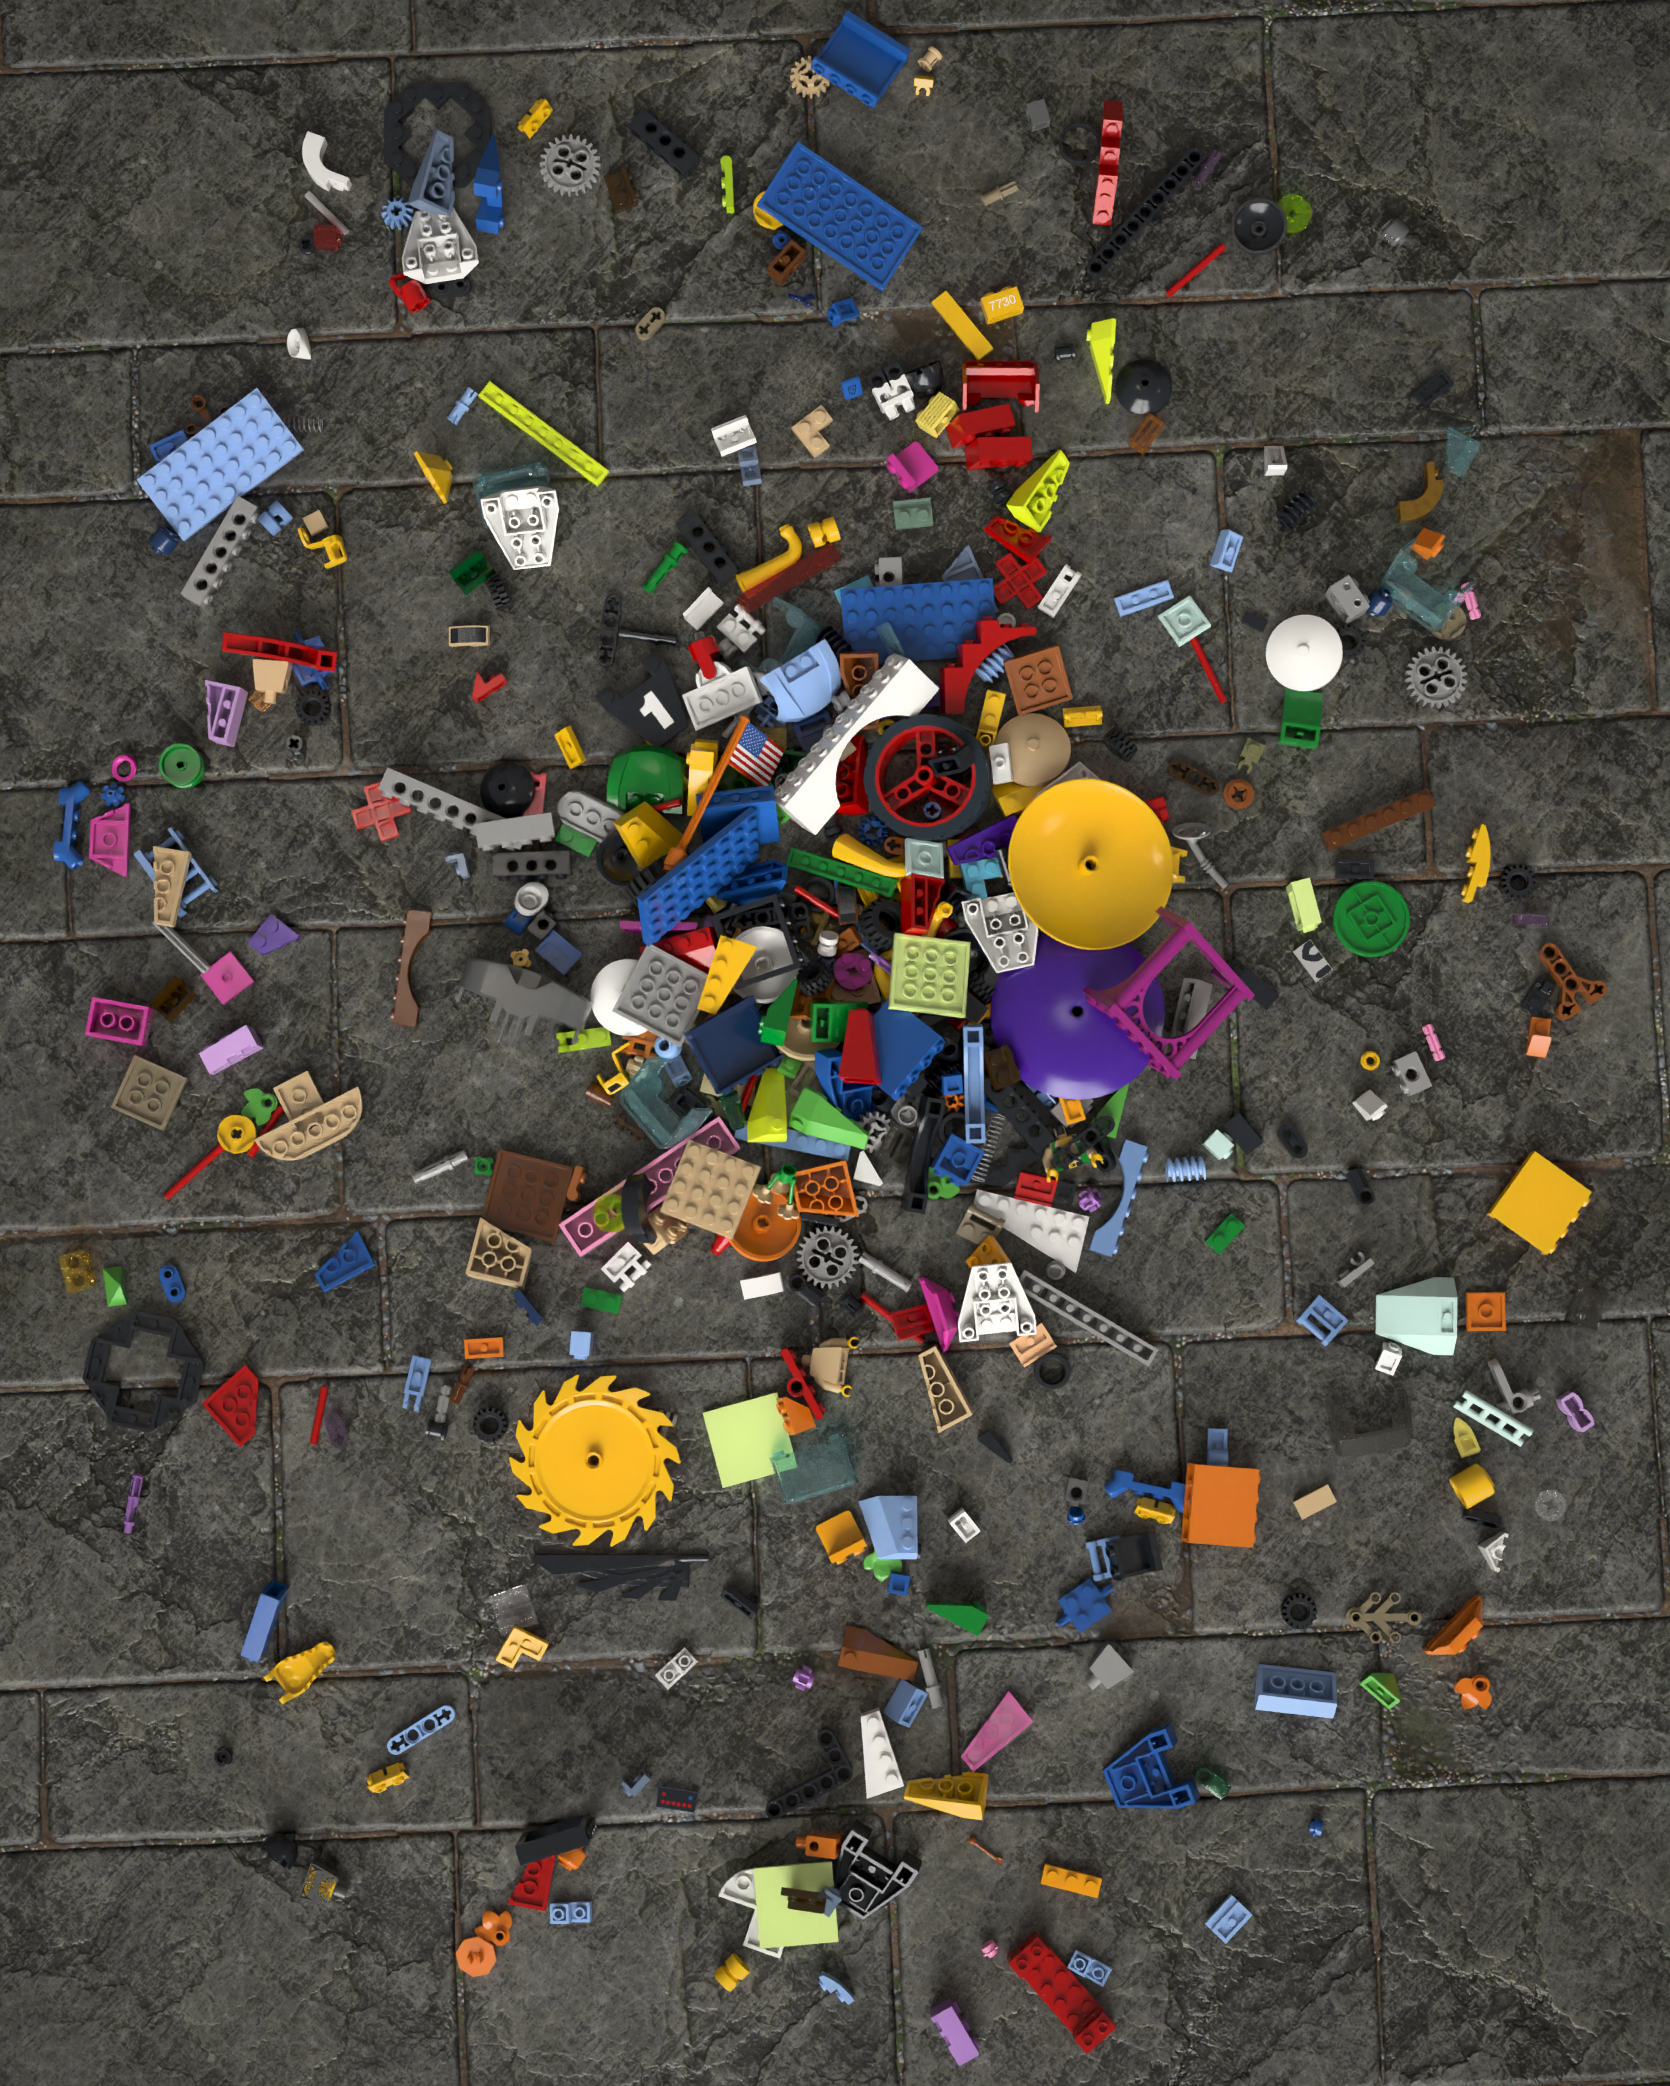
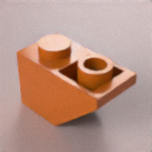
(1428, 543)
(795, 1415)

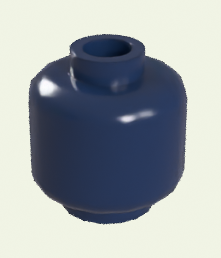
(164, 540)
(1380, 602)

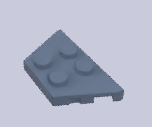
(964, 568)

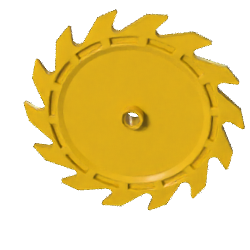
(561, 1466)

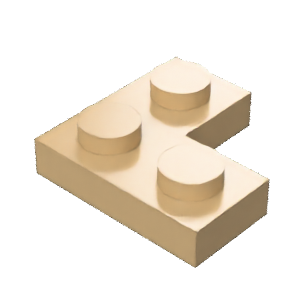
(808, 431)

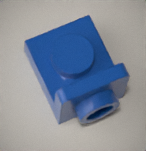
(842, 311)

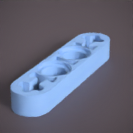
(420, 1727)

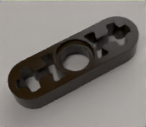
(1183, 766)

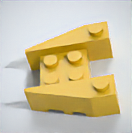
(702, 766)

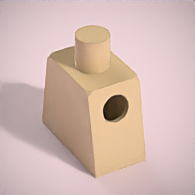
(271, 677)

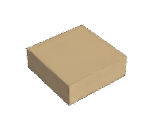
(315, 522)

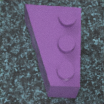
(955, 2031)

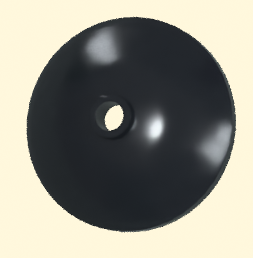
(1259, 214)
(1139, 398)
(518, 789)
(615, 869)
(978, 959)

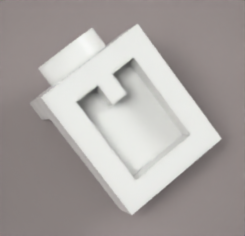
(1389, 1358)

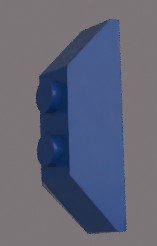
(755, 883)

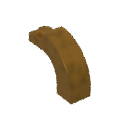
(1417, 509)

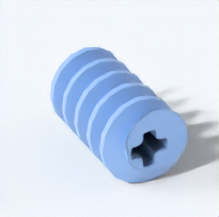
(995, 664)
(1185, 1168)

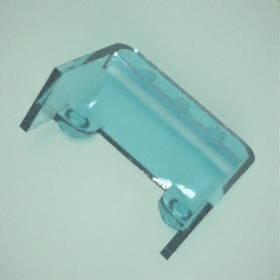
(1416, 596)
(801, 641)
(650, 1112)

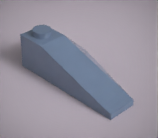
(434, 182)

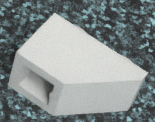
(1370, 1106)

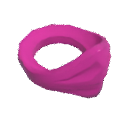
(120, 759)

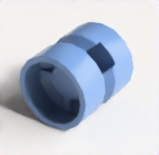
(270, 523)

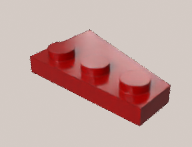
(1018, 540)

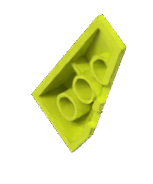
(1101, 346)
(1035, 496)
(768, 1114)

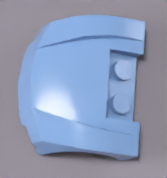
(804, 683)

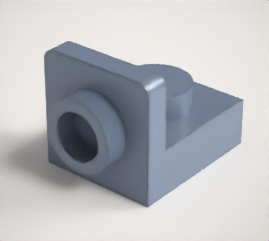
(462, 867)
(678, 1071)
(640, 1781)
(832, 1900)

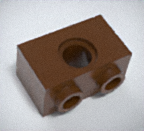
(786, 262)

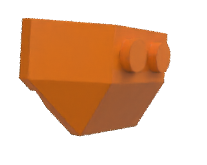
(1458, 1630)

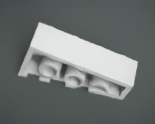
(879, 1759)

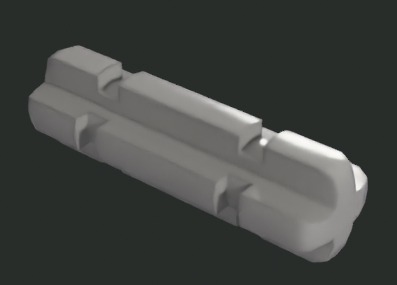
(442, 1404)

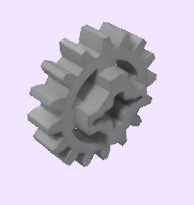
(878, 1131)

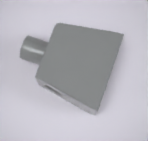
(1107, 1668)

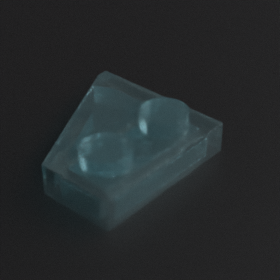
(1460, 452)

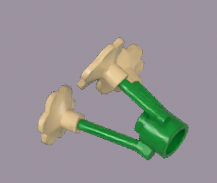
(780, 1182)

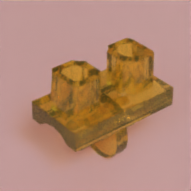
(821, 920)

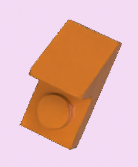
(1538, 1037)

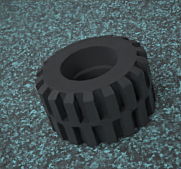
(871, 927)

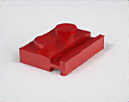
(1035, 1188)
(912, 1322)

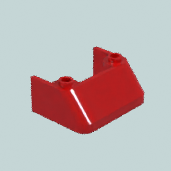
(1000, 380)

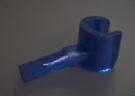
(802, 299)

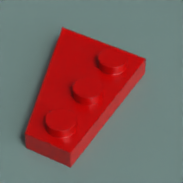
(534, 1885)

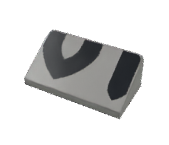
(1312, 960)

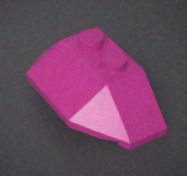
(941, 1311)

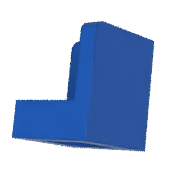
(951, 1083)

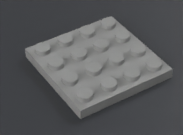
(662, 995)

